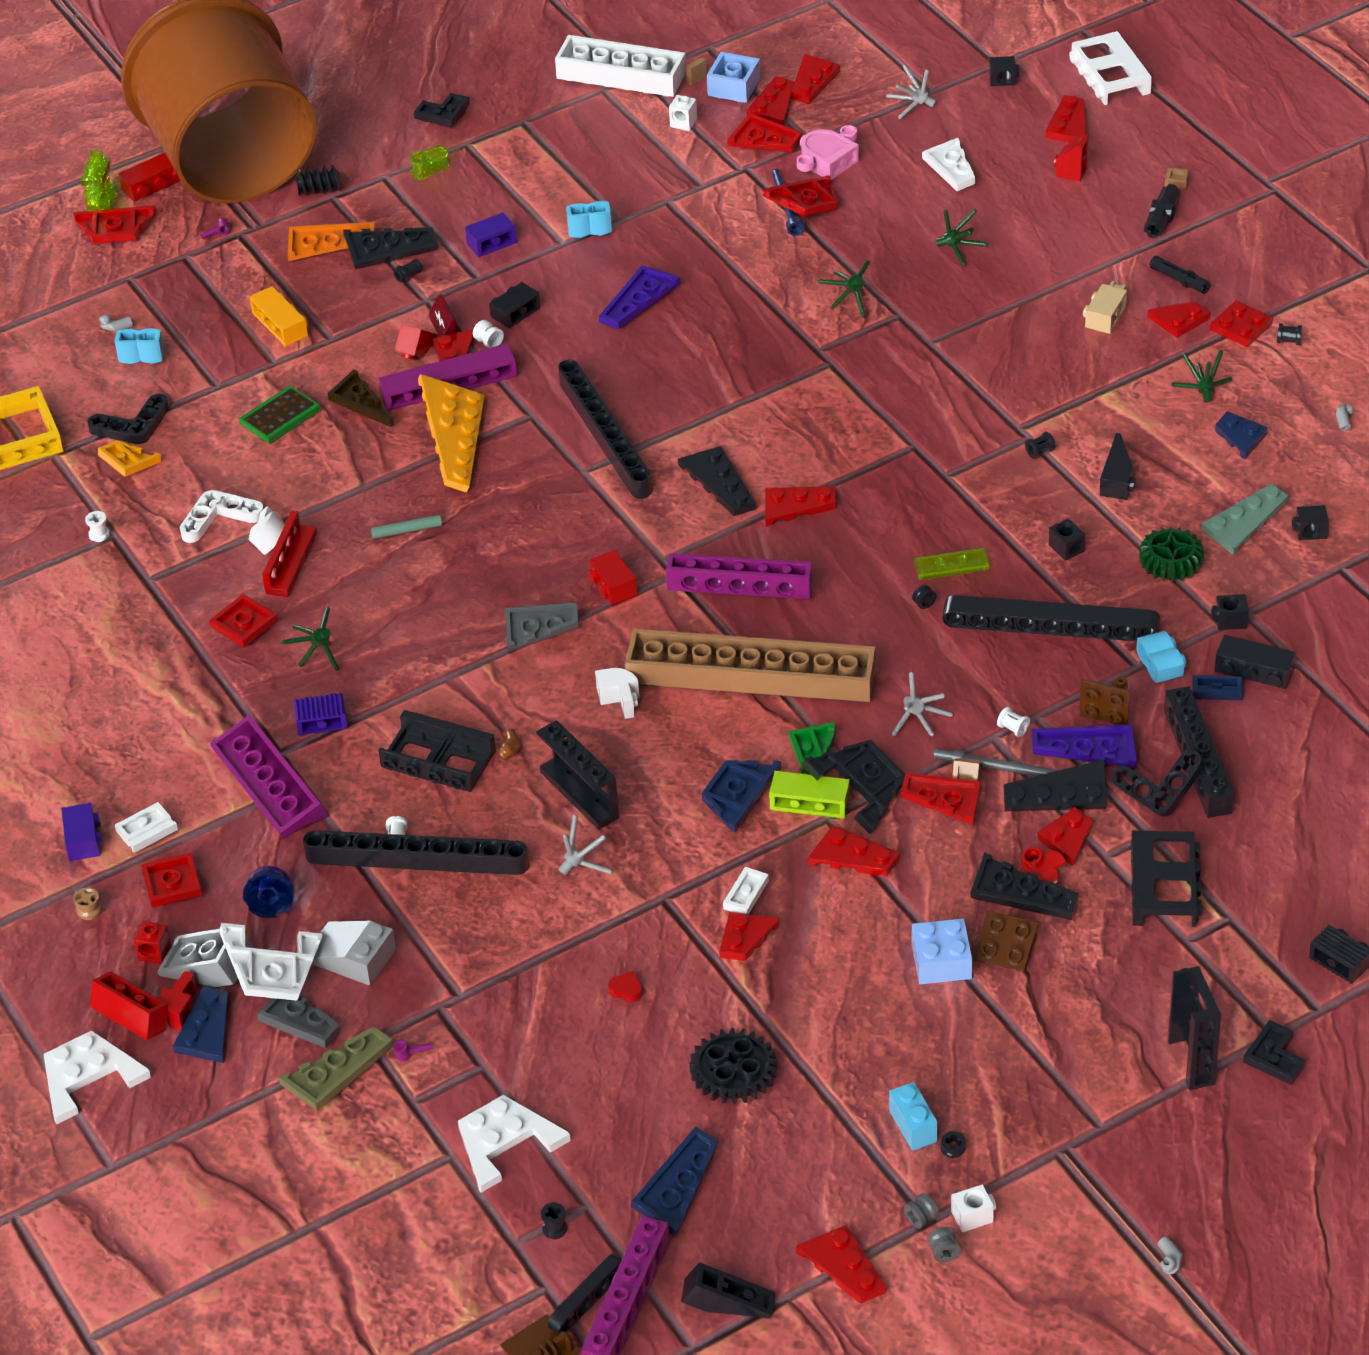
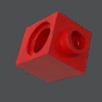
(152, 942)

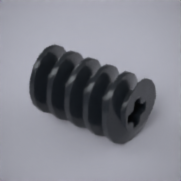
(317, 180)

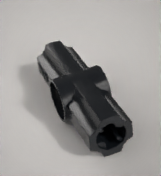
(1162, 210)

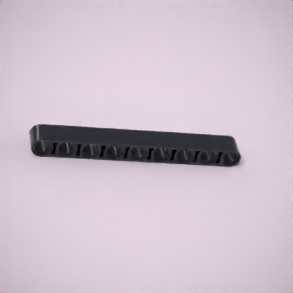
(605, 429)
(1049, 618)
(416, 852)

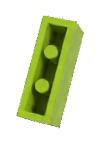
(808, 796)

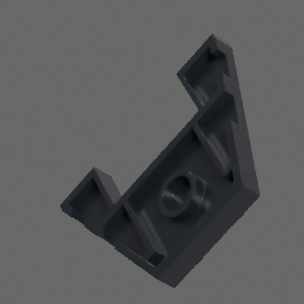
(869, 773)

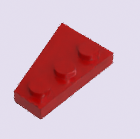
(813, 78)
(773, 101)
(1068, 120)
(793, 501)
(943, 794)
(853, 851)
(845, 1262)

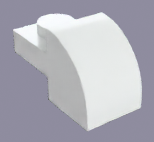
(267, 530)

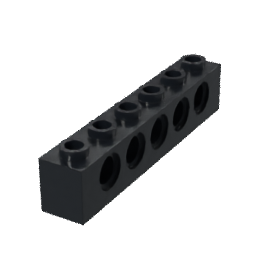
(1192, 734)

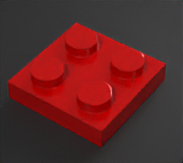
(1241, 323)
(243, 620)
(171, 880)

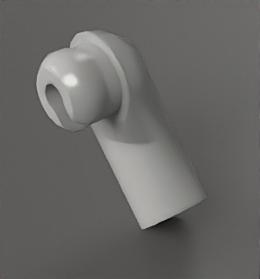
(114, 326)
(1342, 414)
(1173, 1256)

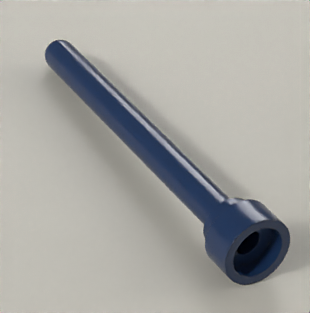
(794, 224)

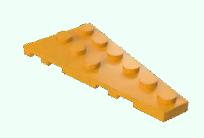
(454, 423)

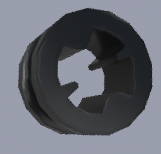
(924, 597)
(953, 1136)

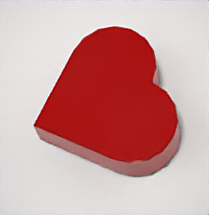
(625, 986)

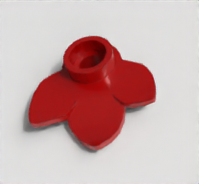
(1044, 866)

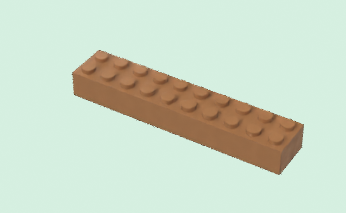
(752, 665)

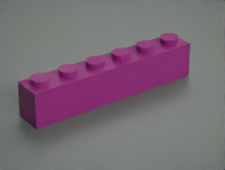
(463, 371)

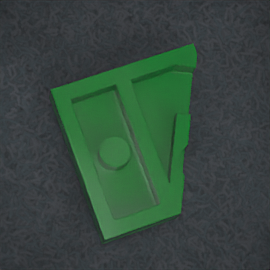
(811, 742)

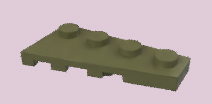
(337, 1068)

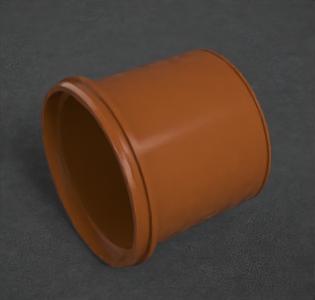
(195, 56)

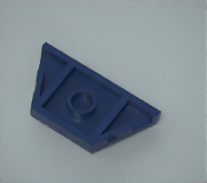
(737, 789)

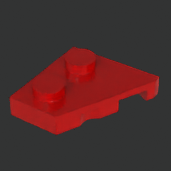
(1179, 318)
(453, 345)
(744, 934)

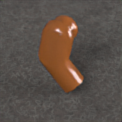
(510, 746)

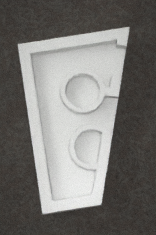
(950, 164)

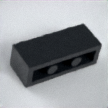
(1255, 661)

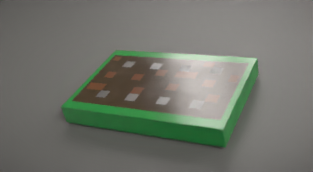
(279, 414)

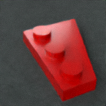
(764, 134)

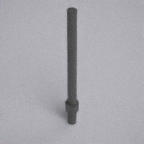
(992, 763)

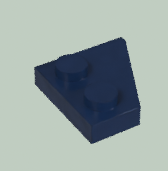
(1240, 433)

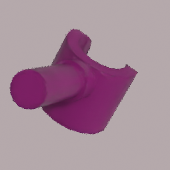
(222, 228)
(404, 1051)

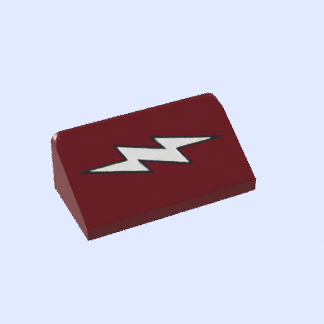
(442, 317)

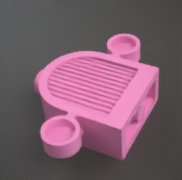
(828, 152)

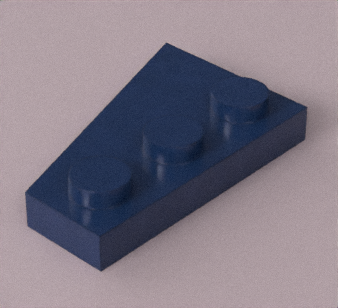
(205, 1026)

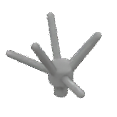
(918, 94)
(916, 706)
(574, 857)

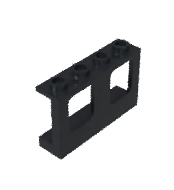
(445, 741)
(576, 777)
(1147, 870)
(1203, 1027)

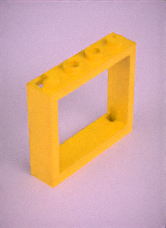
(31, 447)

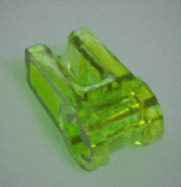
(430, 161)

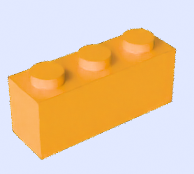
(279, 316)

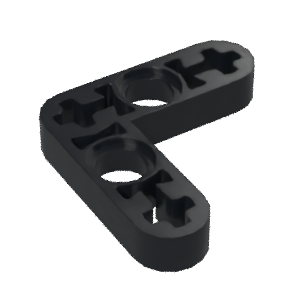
(132, 432)
(1159, 793)

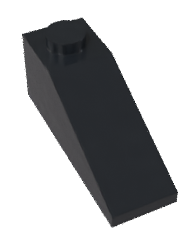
(1117, 474)
(726, 1294)

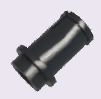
(402, 273)

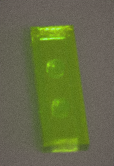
(951, 563)

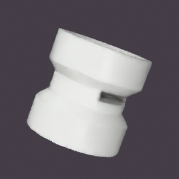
(488, 334)

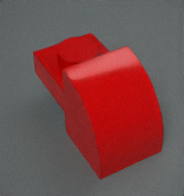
(179, 999)

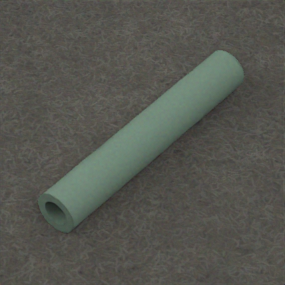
(406, 526)

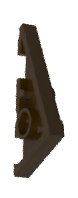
(357, 396)

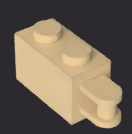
(1106, 307)

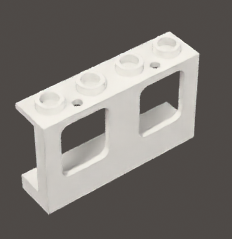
(1120, 56)

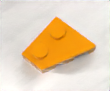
(127, 458)

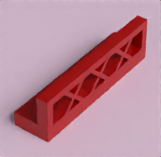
(288, 556)

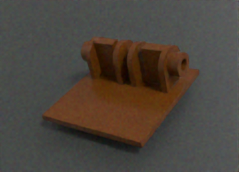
(1105, 701)
(1005, 941)
(540, 1340)

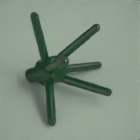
(954, 237)
(852, 284)
(1204, 383)
(317, 637)

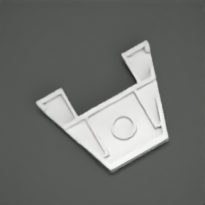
(270, 971)
(82, 1063)
(499, 1128)

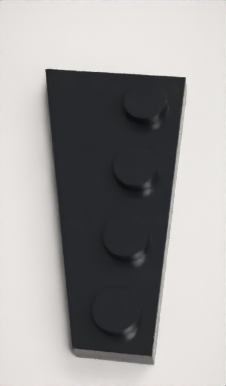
(383, 246)
(720, 478)
(1059, 790)
(1010, 887)

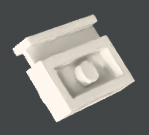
(146, 827)

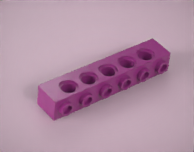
(739, 576)
(628, 1288)

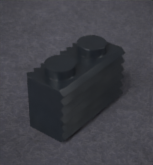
(514, 304)
(1340, 953)

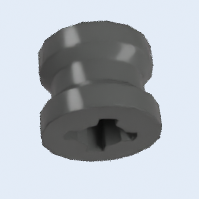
(920, 1210)
(944, 1244)

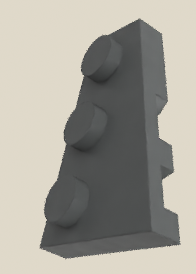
(300, 1020)

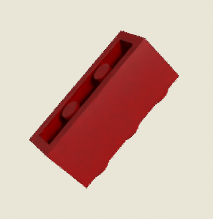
(148, 177)
(128, 1005)

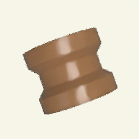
(87, 903)

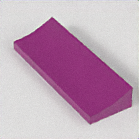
(268, 777)

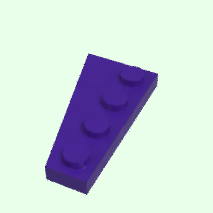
(637, 295)
(1089, 744)

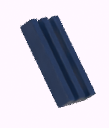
(1222, 687)

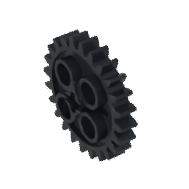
(733, 1066)

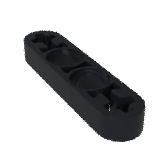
(584, 1295)

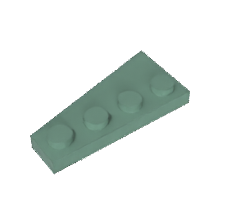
(1241, 520)

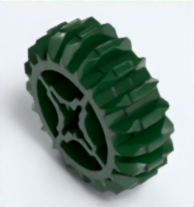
(1171, 554)

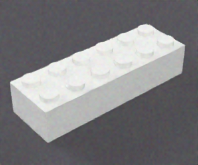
(620, 65)

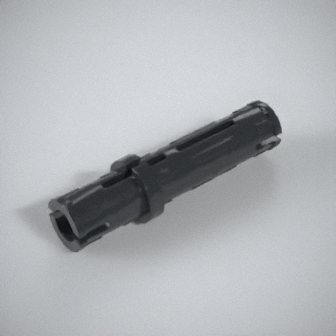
(1185, 277)

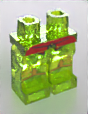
(98, 190)

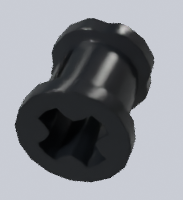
(1289, 334)
(1039, 445)
(553, 1218)

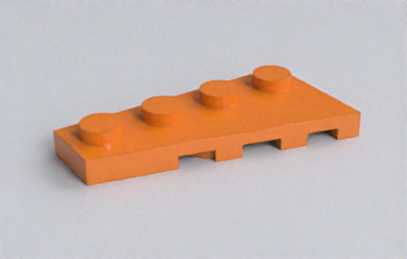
(320, 239)

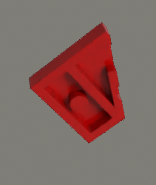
(1067, 834)

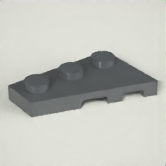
(535, 623)

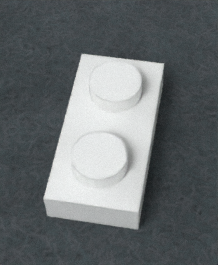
(746, 891)

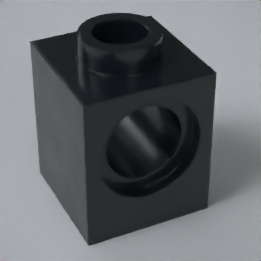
(1003, 71)
(1311, 522)
(1066, 539)
(1230, 612)

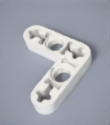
(247, 510)

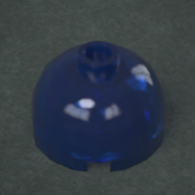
(268, 891)

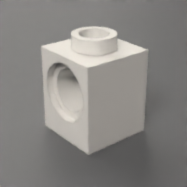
(683, 112)
(972, 1208)

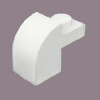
(618, 686)

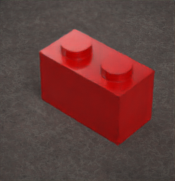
(612, 577)

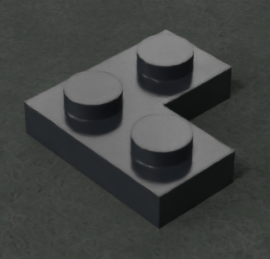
(443, 114)
(1269, 1053)

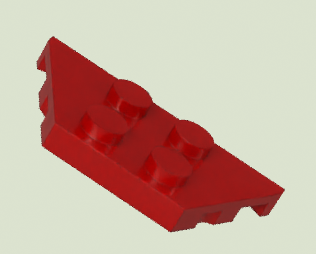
(805, 196)
(114, 224)

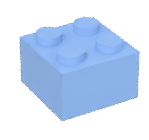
(733, 77)
(941, 951)

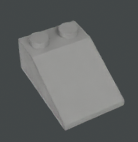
(355, 949)
(202, 955)

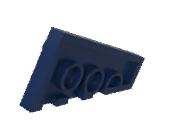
(676, 1181)

